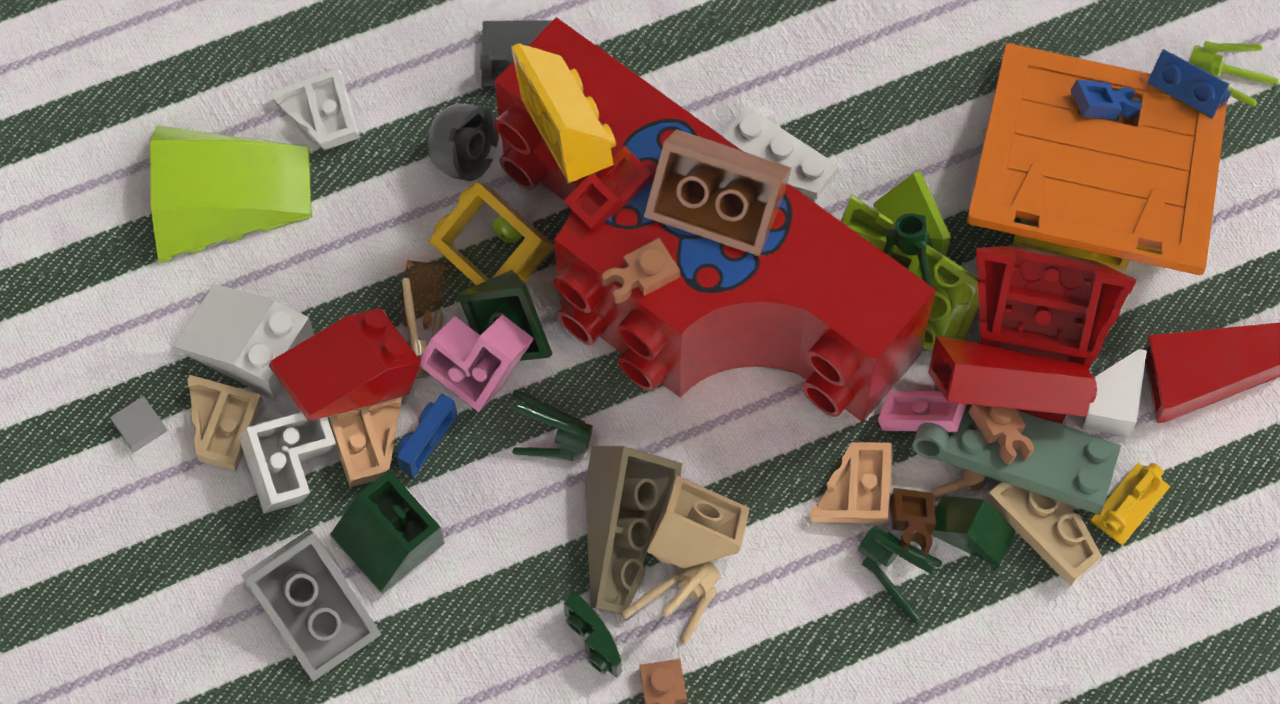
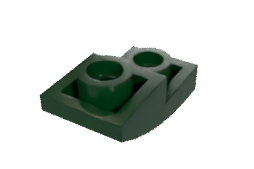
(599, 645)

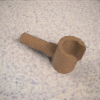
(971, 481)

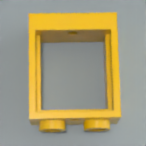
(522, 261)

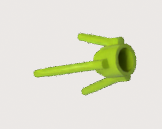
(1210, 61)

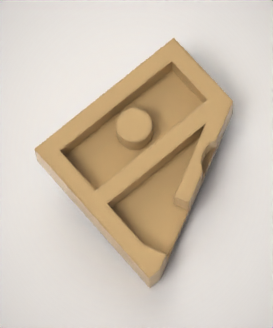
(219, 419)

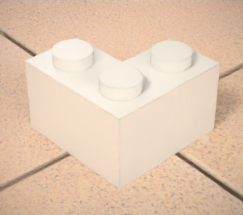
(275, 455)

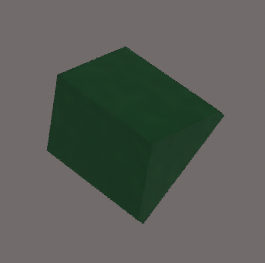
(510, 297)

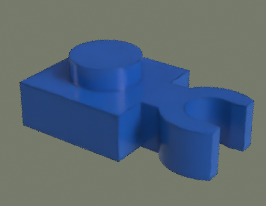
(1100, 101)

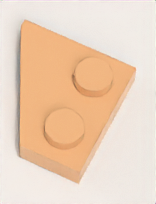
(366, 439)
(859, 487)

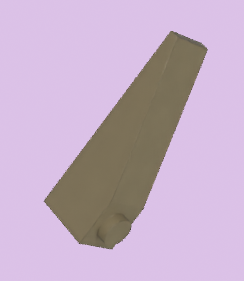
(622, 507)

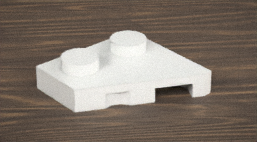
(320, 108)

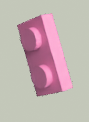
(912, 408)

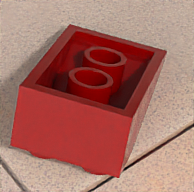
(348, 366)

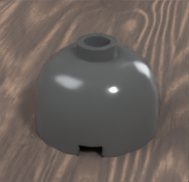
(462, 140)

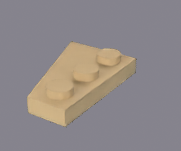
(1049, 529)

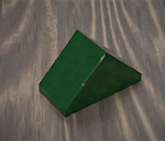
(973, 528)

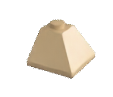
(697, 526)

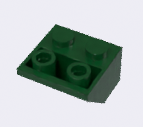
(387, 532)

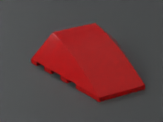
(1047, 304)

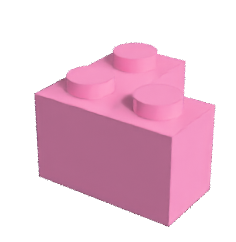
(474, 363)

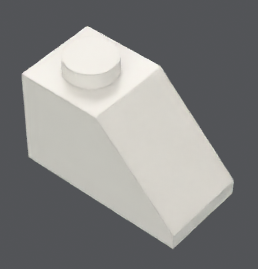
(1117, 397)

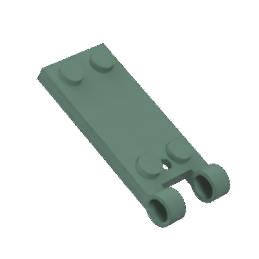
(1062, 466)

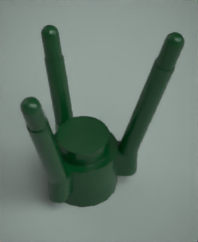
(911, 238)
(572, 433)
(883, 548)

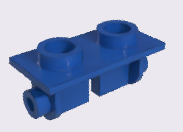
(1189, 83)

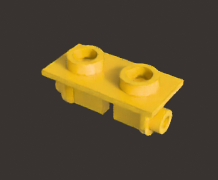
(1131, 502)

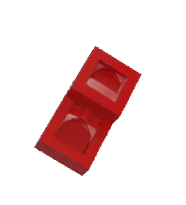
(610, 190)

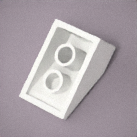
(241, 336)

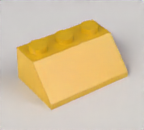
(563, 113)

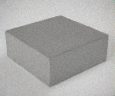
(138, 424)

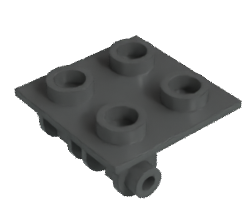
(497, 43)

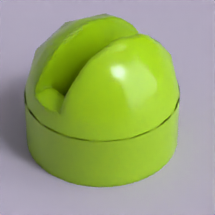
(505, 230)

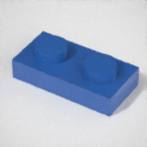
(433, 425)

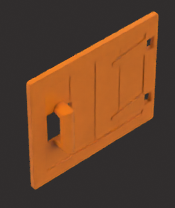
(1097, 178)

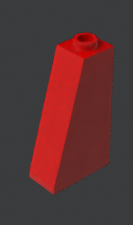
(1208, 366)
(1009, 378)

